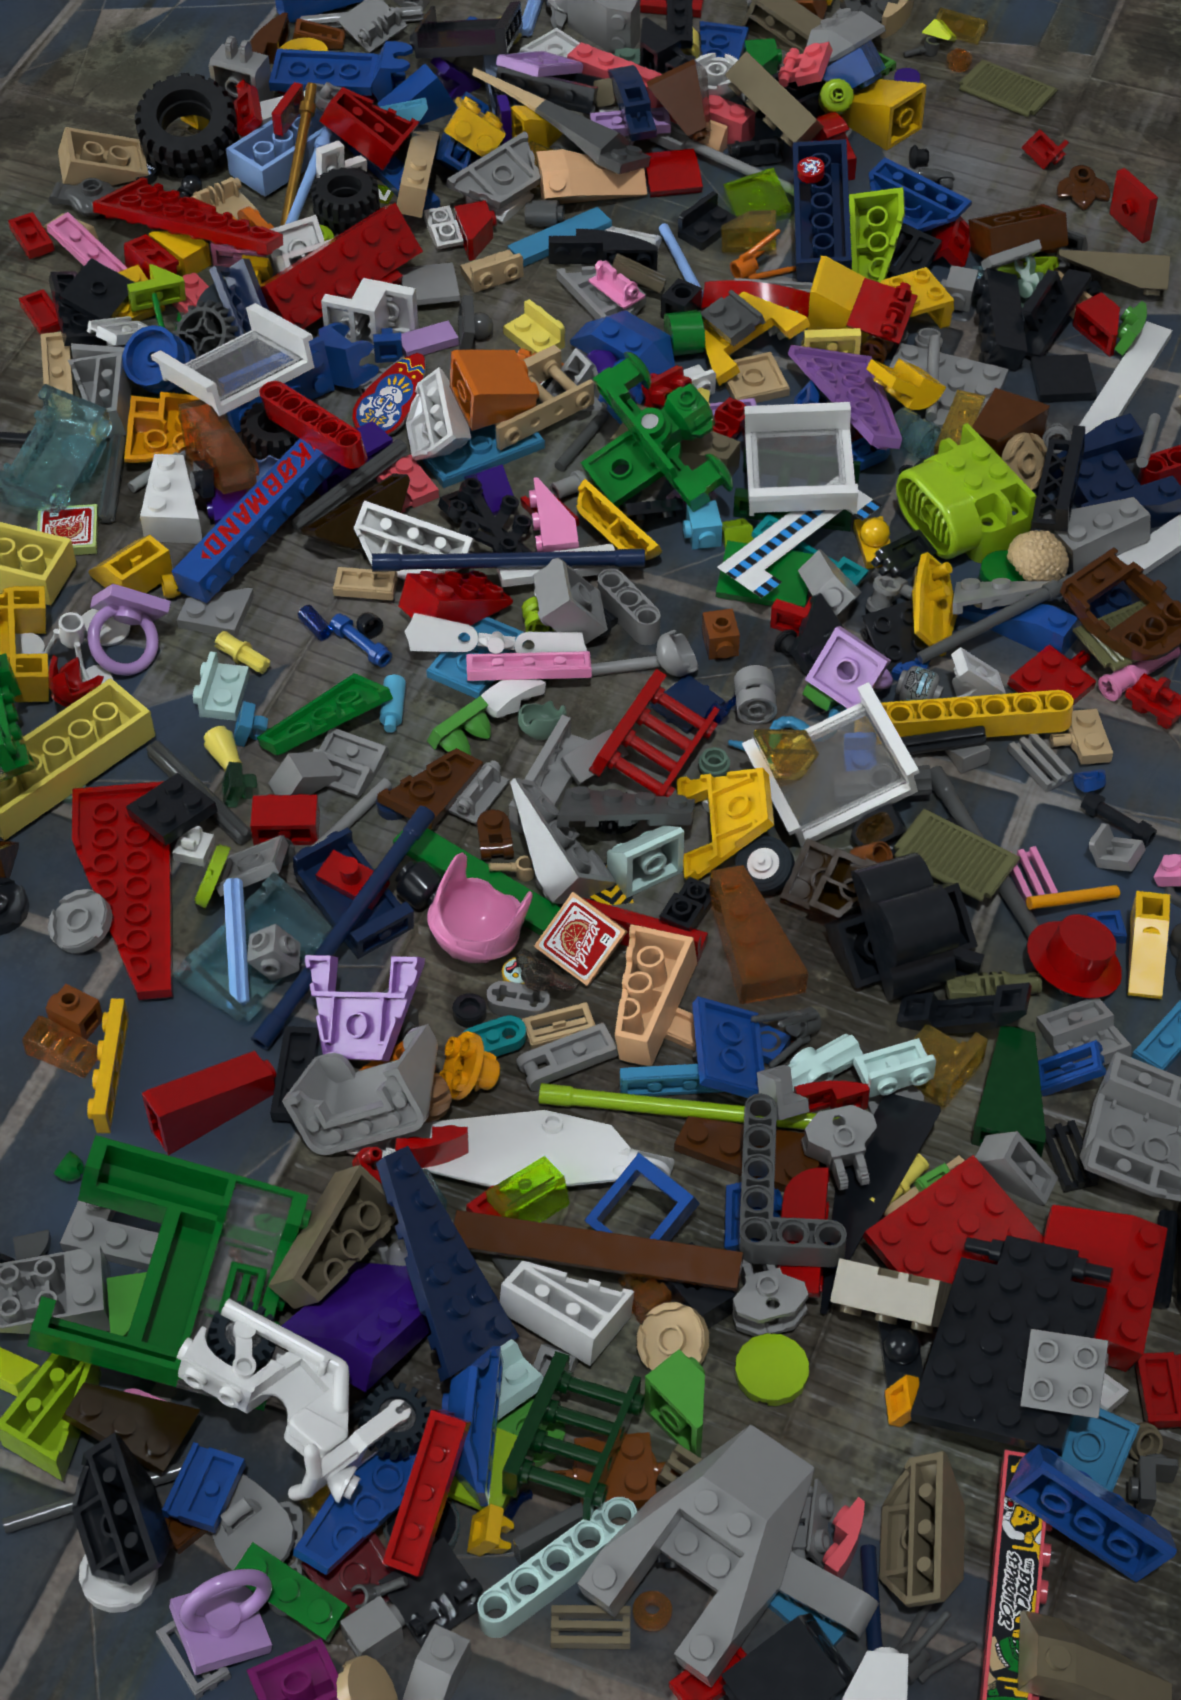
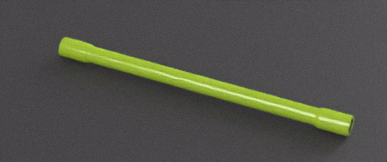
(568, 1096)

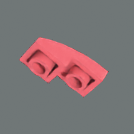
(846, 1538)

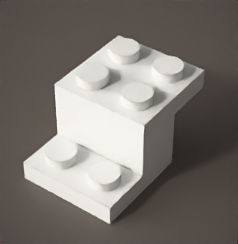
(299, 240)
(372, 308)

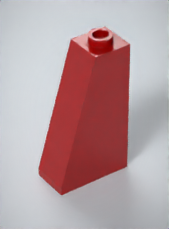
(207, 1099)

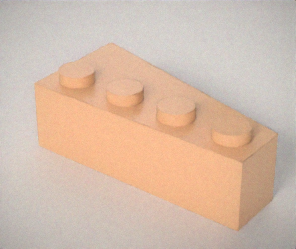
(653, 986)

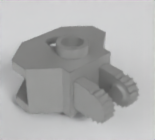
(841, 1141)
(768, 1297)

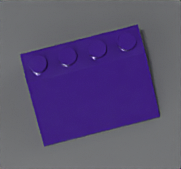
(365, 1320)

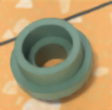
(714, 762)

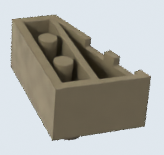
(781, 20)

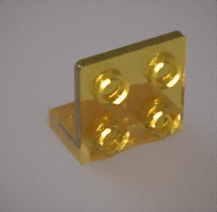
(954, 1063)

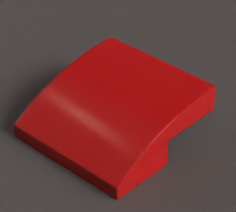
(673, 173)

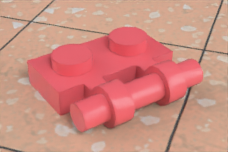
(805, 67)

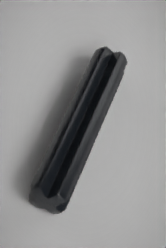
(945, 740)
(1163, 1292)

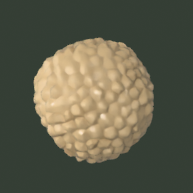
(1038, 556)

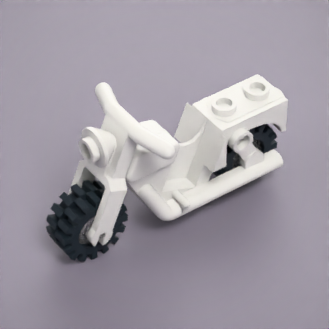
(313, 1390)

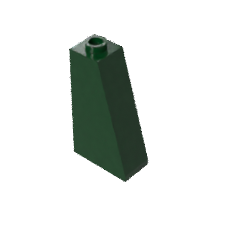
(1013, 1091)

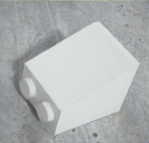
(880, 1676)

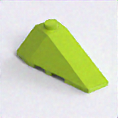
(874, 230)

